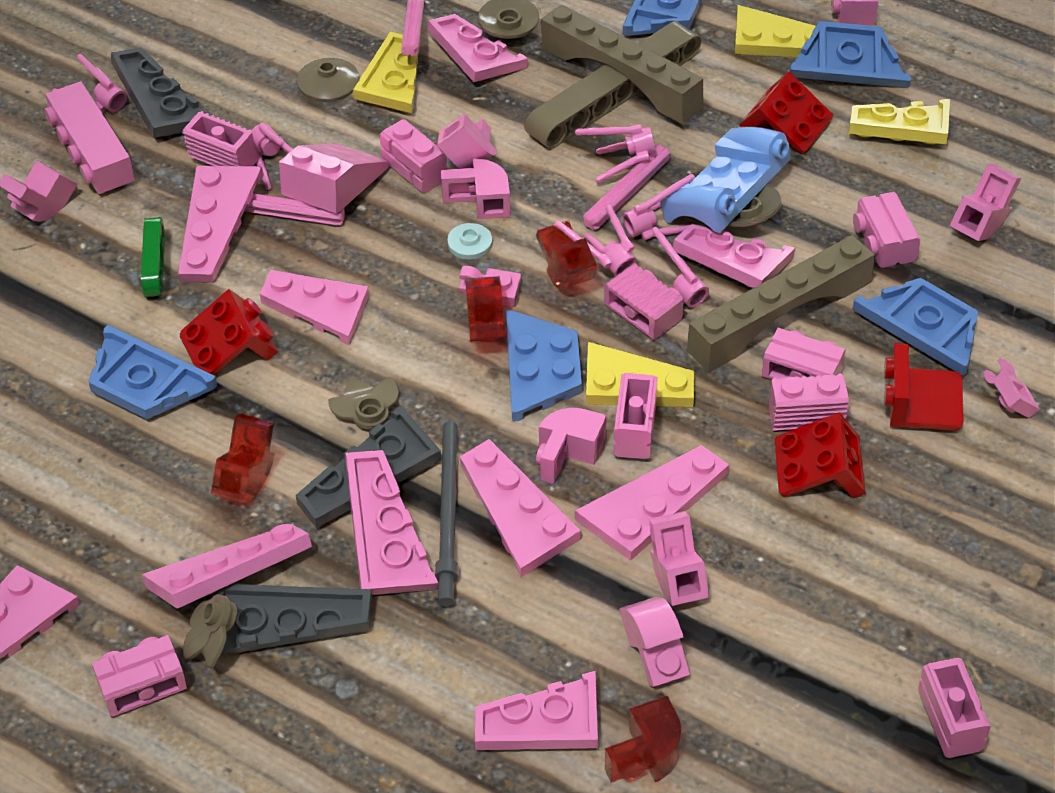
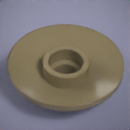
(508, 18)
(327, 79)
(759, 209)

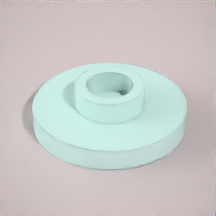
(469, 241)

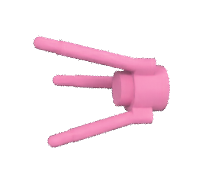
(107, 93)
(267, 143)
(638, 143)
(642, 218)
(612, 256)
(687, 283)

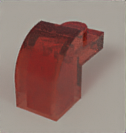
(567, 260)
(485, 309)
(247, 463)
(653, 745)

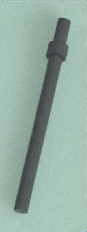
(446, 567)

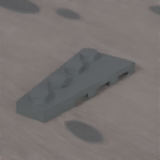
(156, 97)
(406, 450)
(293, 614)

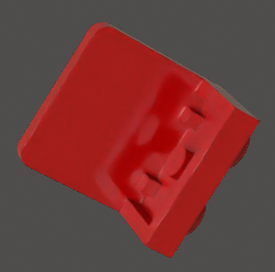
(225, 331)
(922, 395)

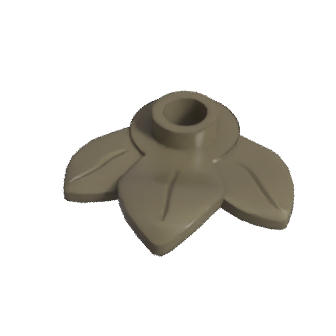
(365, 403)
(209, 629)

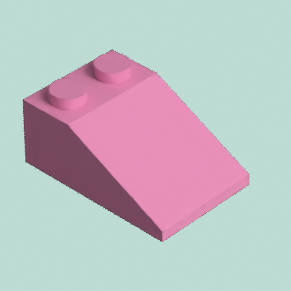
(328, 174)

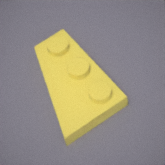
(769, 34)
(389, 77)
(910, 123)
(607, 364)

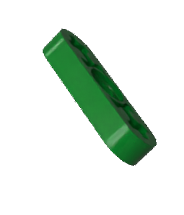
(153, 257)

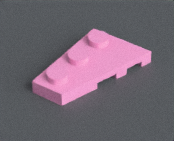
(472, 51)
(740, 260)
(320, 301)
(544, 720)

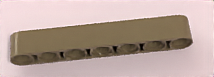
(604, 89)

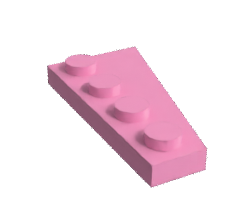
(213, 218)
(624, 514)
(524, 516)
(384, 538)
(213, 570)
(29, 606)

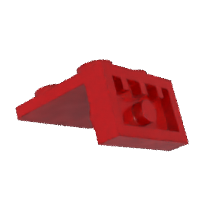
(790, 110)
(819, 454)

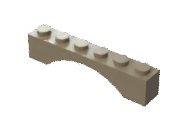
(667, 85)
(731, 327)

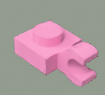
(509, 282)
(1013, 392)

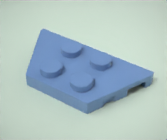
(653, 15)
(850, 55)
(925, 319)
(541, 363)
(144, 376)

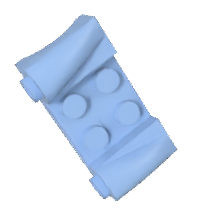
(742, 168)

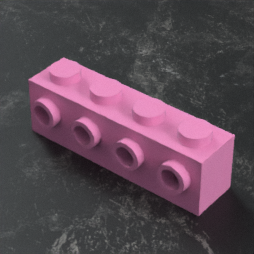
(88, 138)

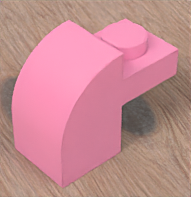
(466, 141)
(483, 183)
(40, 194)
(988, 207)
(569, 434)
(675, 561)
(657, 635)

